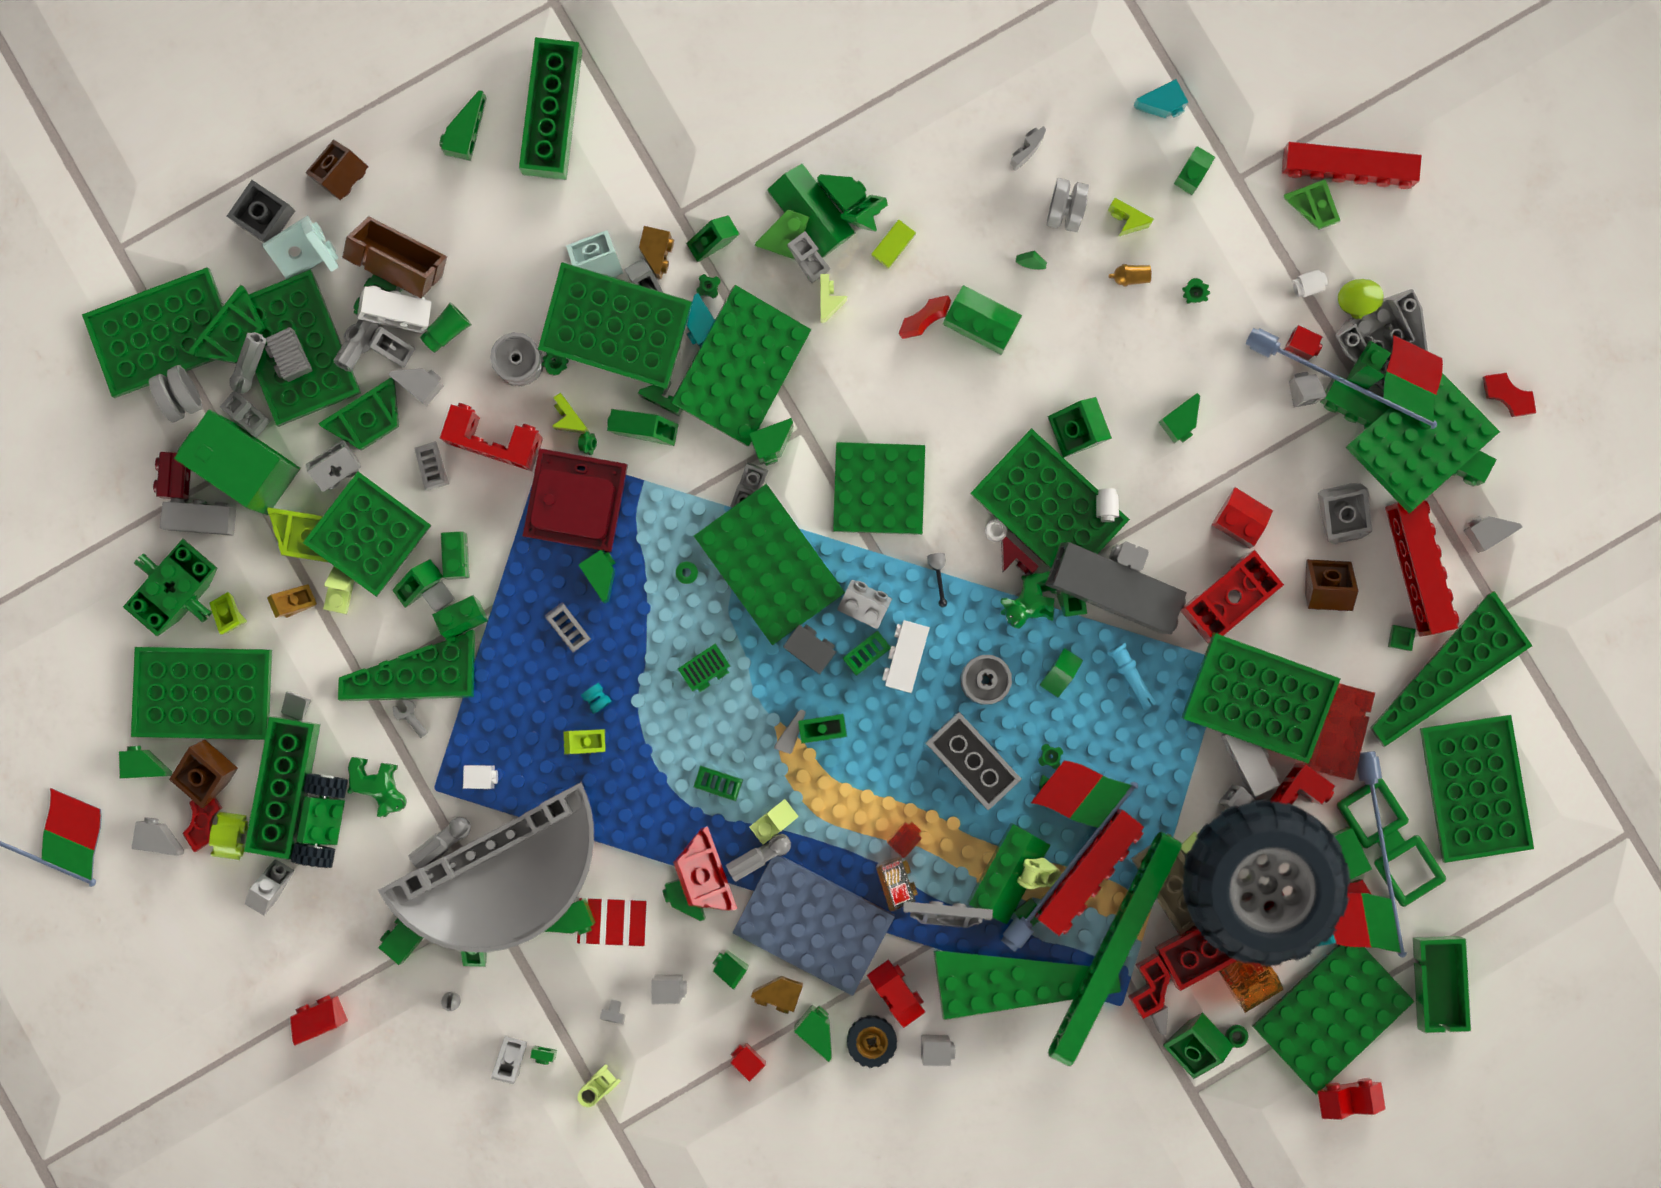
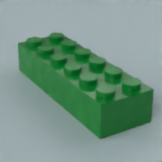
(550, 108)
(280, 787)

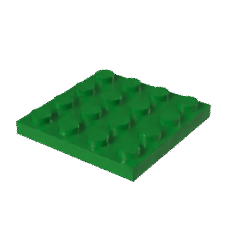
(879, 488)
(367, 534)

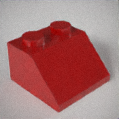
(1242, 518)
(317, 1020)

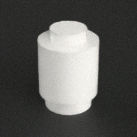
(1310, 283)
(1107, 505)

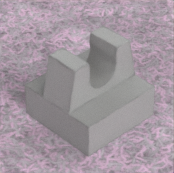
(613, 1014)

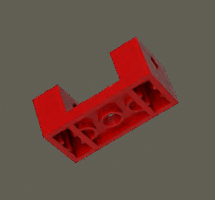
(460, 432)
(1213, 609)
(1307, 783)

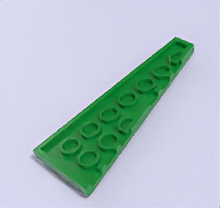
(1471, 654)
(992, 983)

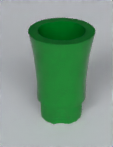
(445, 328)

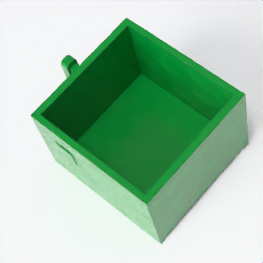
(237, 462)

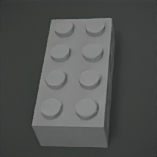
(973, 761)

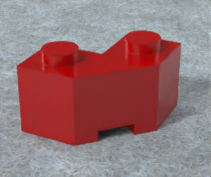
(1152, 995)
(899, 998)
(1352, 1098)

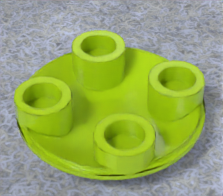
(1360, 297)

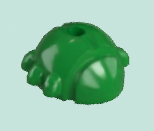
(1196, 286)
(554, 366)

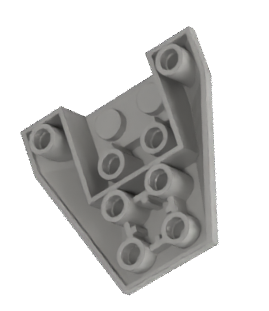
(1398, 316)

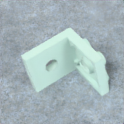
(310, 240)

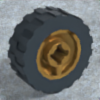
(875, 1054)

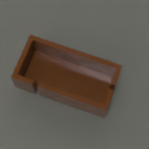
(394, 257)

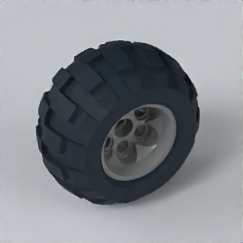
(1297, 920)

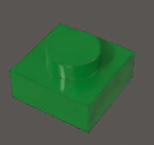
(543, 1055)

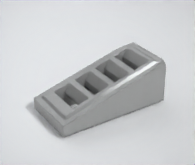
(436, 483)
(557, 610)
(788, 738)

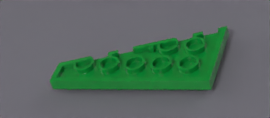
(425, 673)

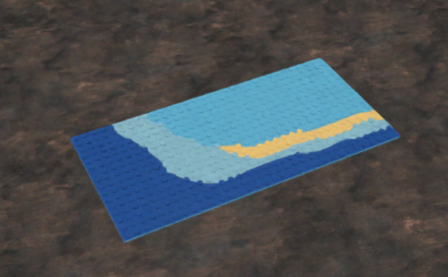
(843, 789)

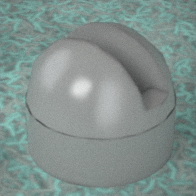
(455, 1002)

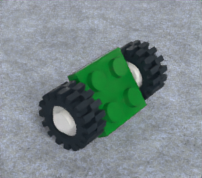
(320, 821)

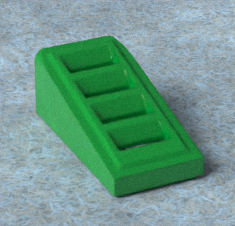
(852, 665)
(736, 788)

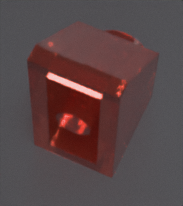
(905, 838)

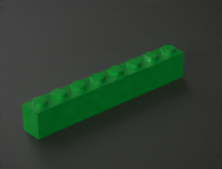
(1366, 410)

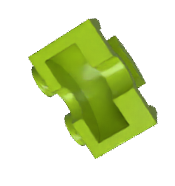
(227, 835)

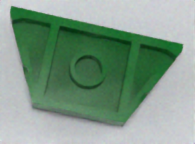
(228, 329)
(367, 417)

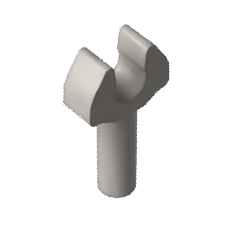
(409, 716)

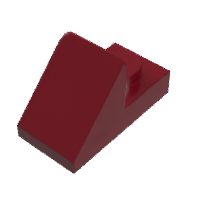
(1011, 552)

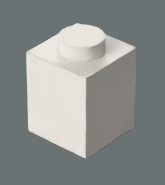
(480, 776)

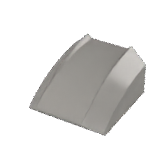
(1345, 512)

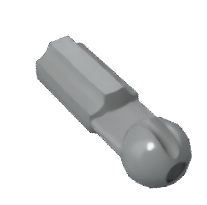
(247, 362)
(439, 843)
(757, 857)

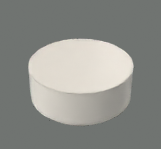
(996, 530)

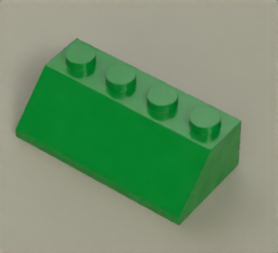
(998, 884)

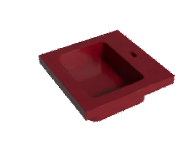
(573, 503)

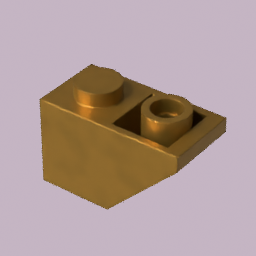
(655, 247)
(780, 993)

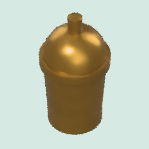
(1132, 274)

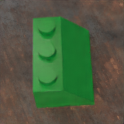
(982, 319)

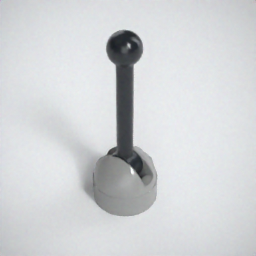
(937, 562)

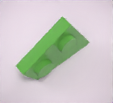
(1315, 204)
(783, 232)

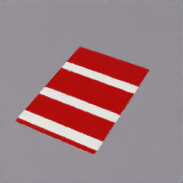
(616, 922)

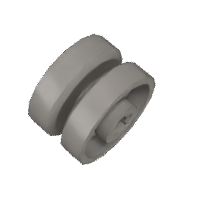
(1071, 206)
(507, 350)
(175, 393)
(999, 679)

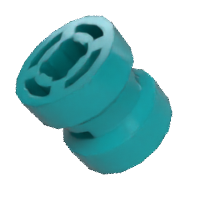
(594, 693)

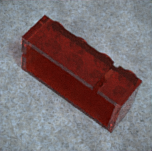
(1343, 733)

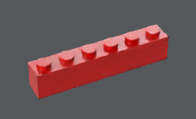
(1351, 164)

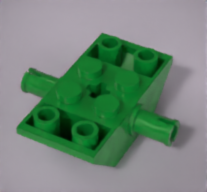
(155, 602)

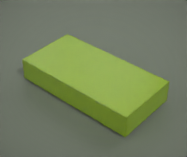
(893, 244)

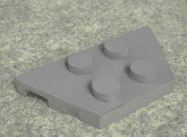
(938, 914)

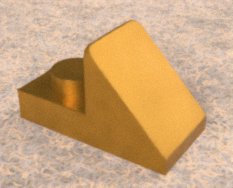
(291, 601)

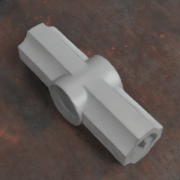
(357, 341)

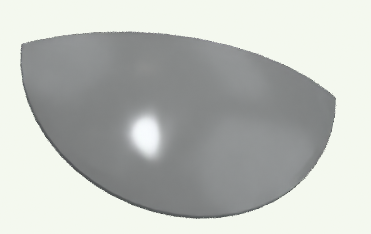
(503, 883)

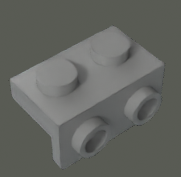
(864, 603)

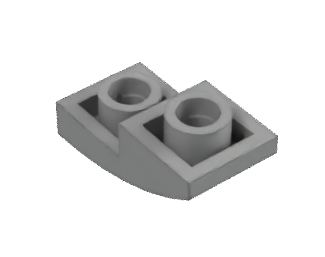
(1032, 142)
(751, 481)

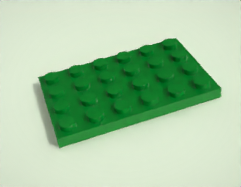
(301, 306)
(614, 325)
(153, 330)
(741, 365)
(1414, 458)
(1045, 500)
(769, 564)
(201, 693)
(1260, 698)
(1477, 788)
(1333, 1014)

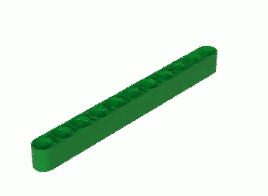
(1114, 949)

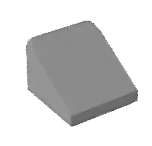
(438, 596)
(295, 705)
(1160, 1019)

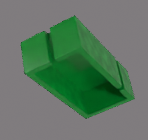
(1441, 984)

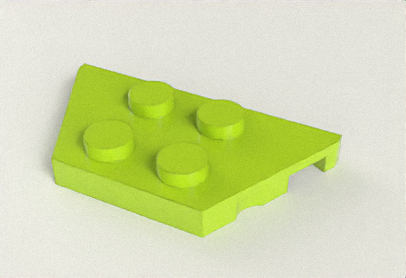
(291, 530)

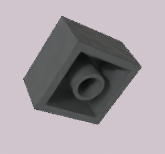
(260, 212)
(810, 649)

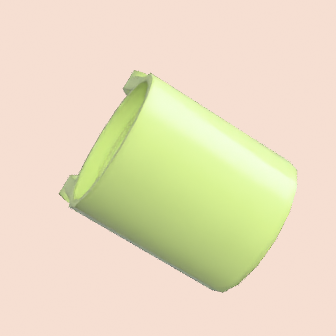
(1038, 874)
(601, 1084)

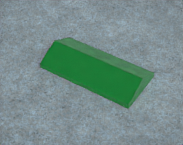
(801, 193)

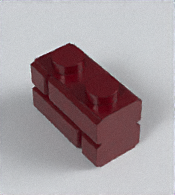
(172, 477)

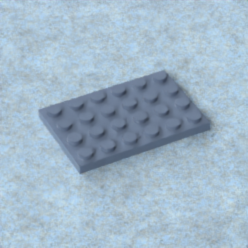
(813, 924)

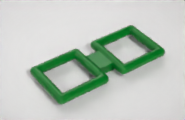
(1393, 841)

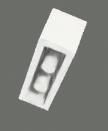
(394, 309)
(905, 656)
(1252, 765)

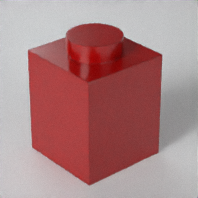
(1304, 343)
(747, 1061)

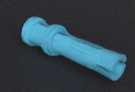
(1127, 667)

